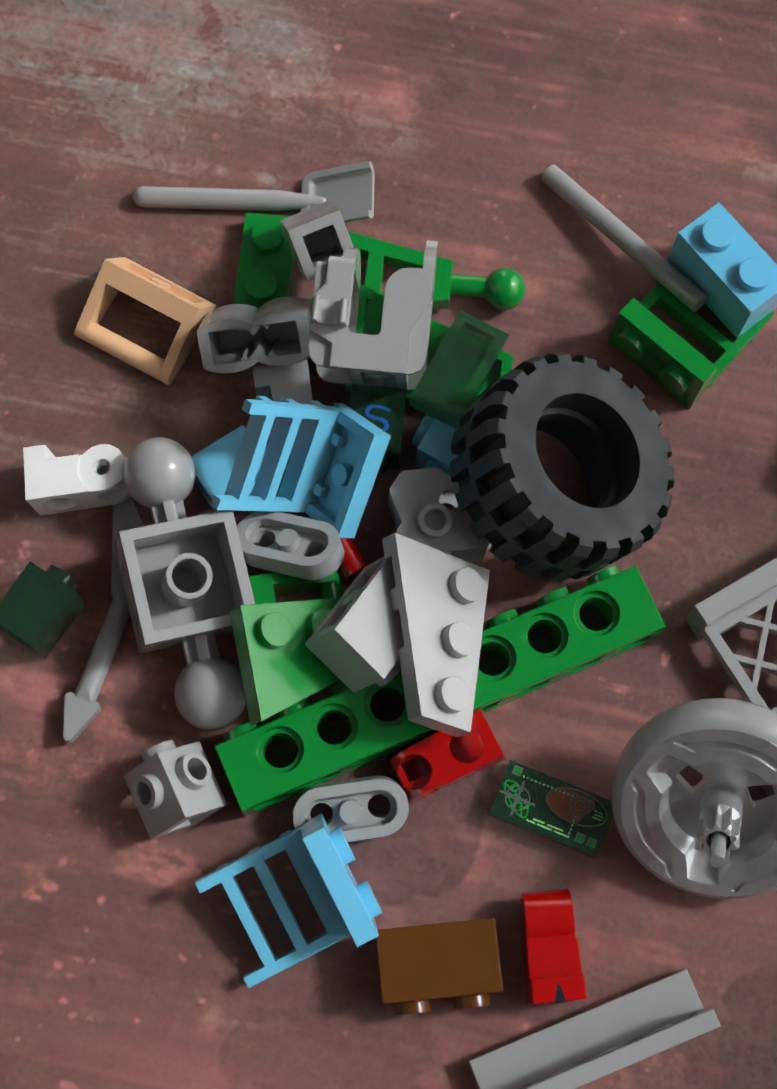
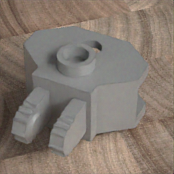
(420, 513)

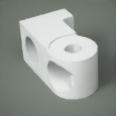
(73, 480)

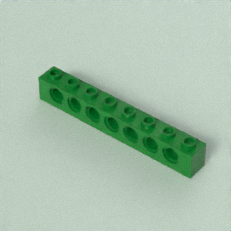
(630, 623)

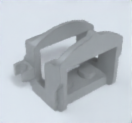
(401, 348)

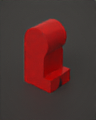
(446, 759)
(550, 948)

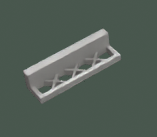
(599, 1039)

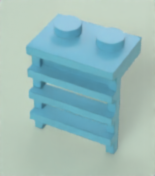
(327, 470)
(323, 868)

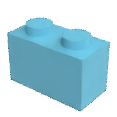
(728, 268)

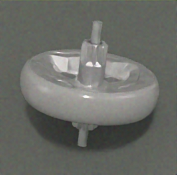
(709, 834)

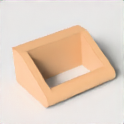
(154, 291)

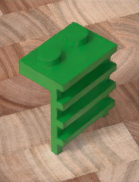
(666, 354)

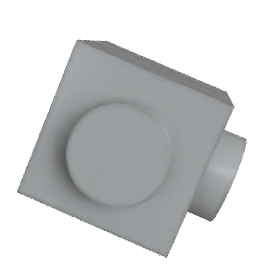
(316, 236)

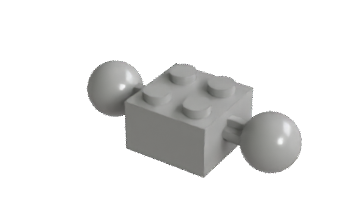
(184, 581)

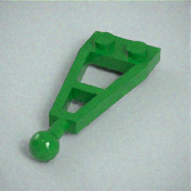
(269, 263)

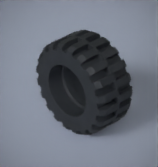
(607, 434)

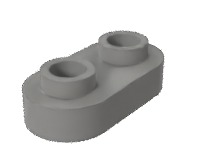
(297, 547)
(350, 806)

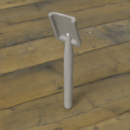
(345, 186)

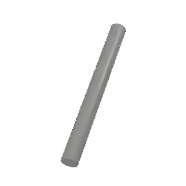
(624, 238)

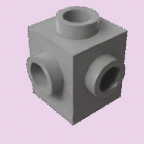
(174, 788)

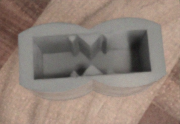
(242, 335)

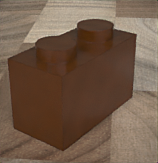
(439, 963)

